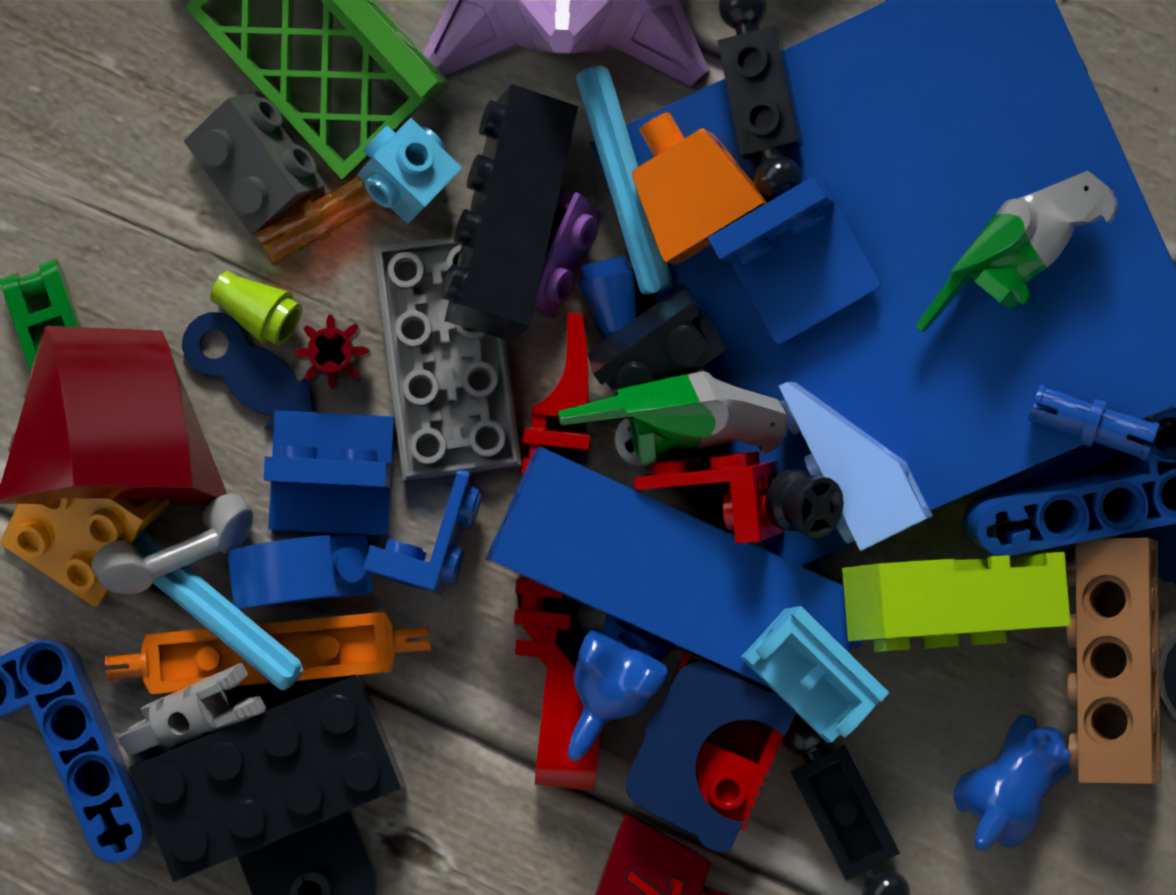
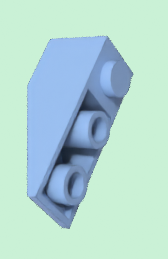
(874, 481)

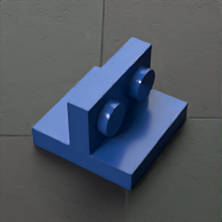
(331, 473)

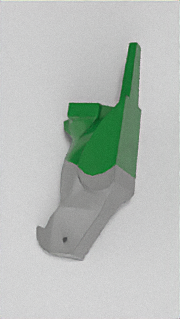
(1024, 241)
(688, 414)

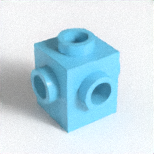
(406, 168)

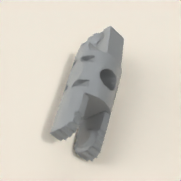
(191, 714)

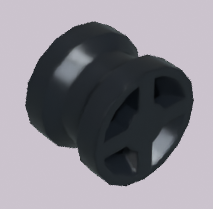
(804, 503)

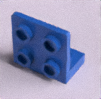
(797, 259)
(407, 562)

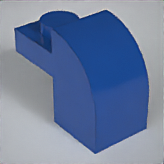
(299, 571)

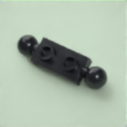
(760, 96)
(844, 811)

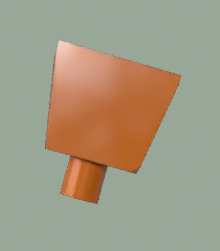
(690, 188)

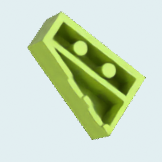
(953, 599)

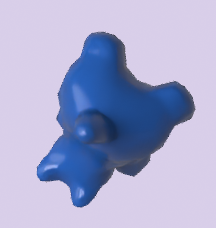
(614, 678)
(1011, 790)

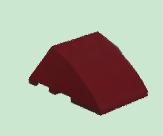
(107, 423)

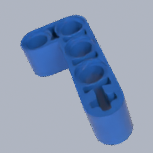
(1083, 501)
(72, 756)

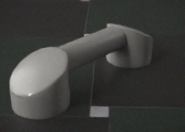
(124, 571)

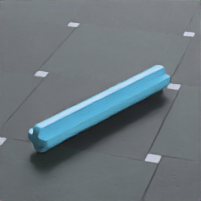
(618, 163)
(225, 620)

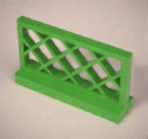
(380, 41)

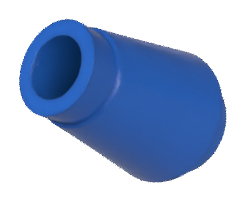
(609, 293)

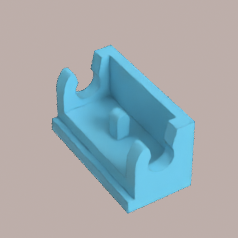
(814, 674)

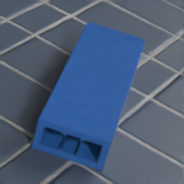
(654, 564)

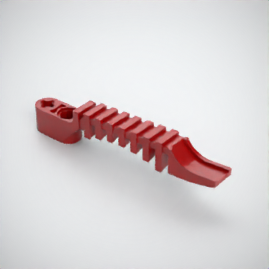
(560, 700)

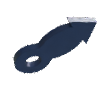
(250, 372)

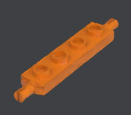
(323, 645)

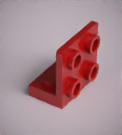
(748, 479)

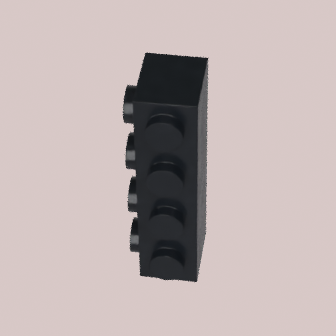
(509, 213)

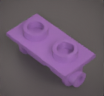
(571, 234)

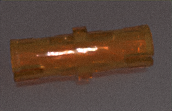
(315, 220)

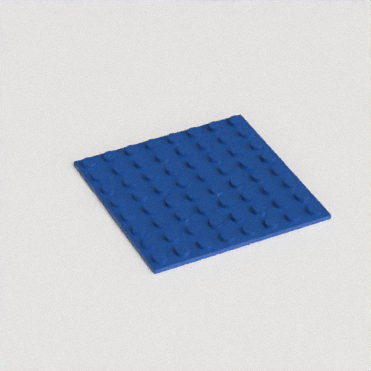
(922, 135)

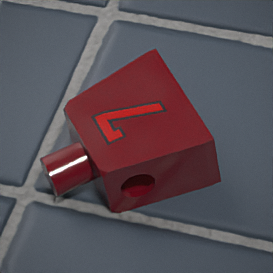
(652, 864)

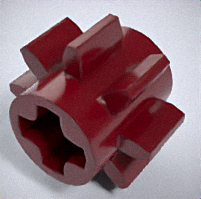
(334, 337)

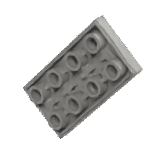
(444, 378)

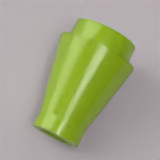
(259, 308)

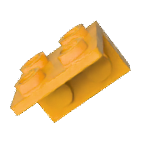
(69, 533)

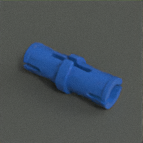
(1093, 422)

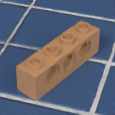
(1137, 753)

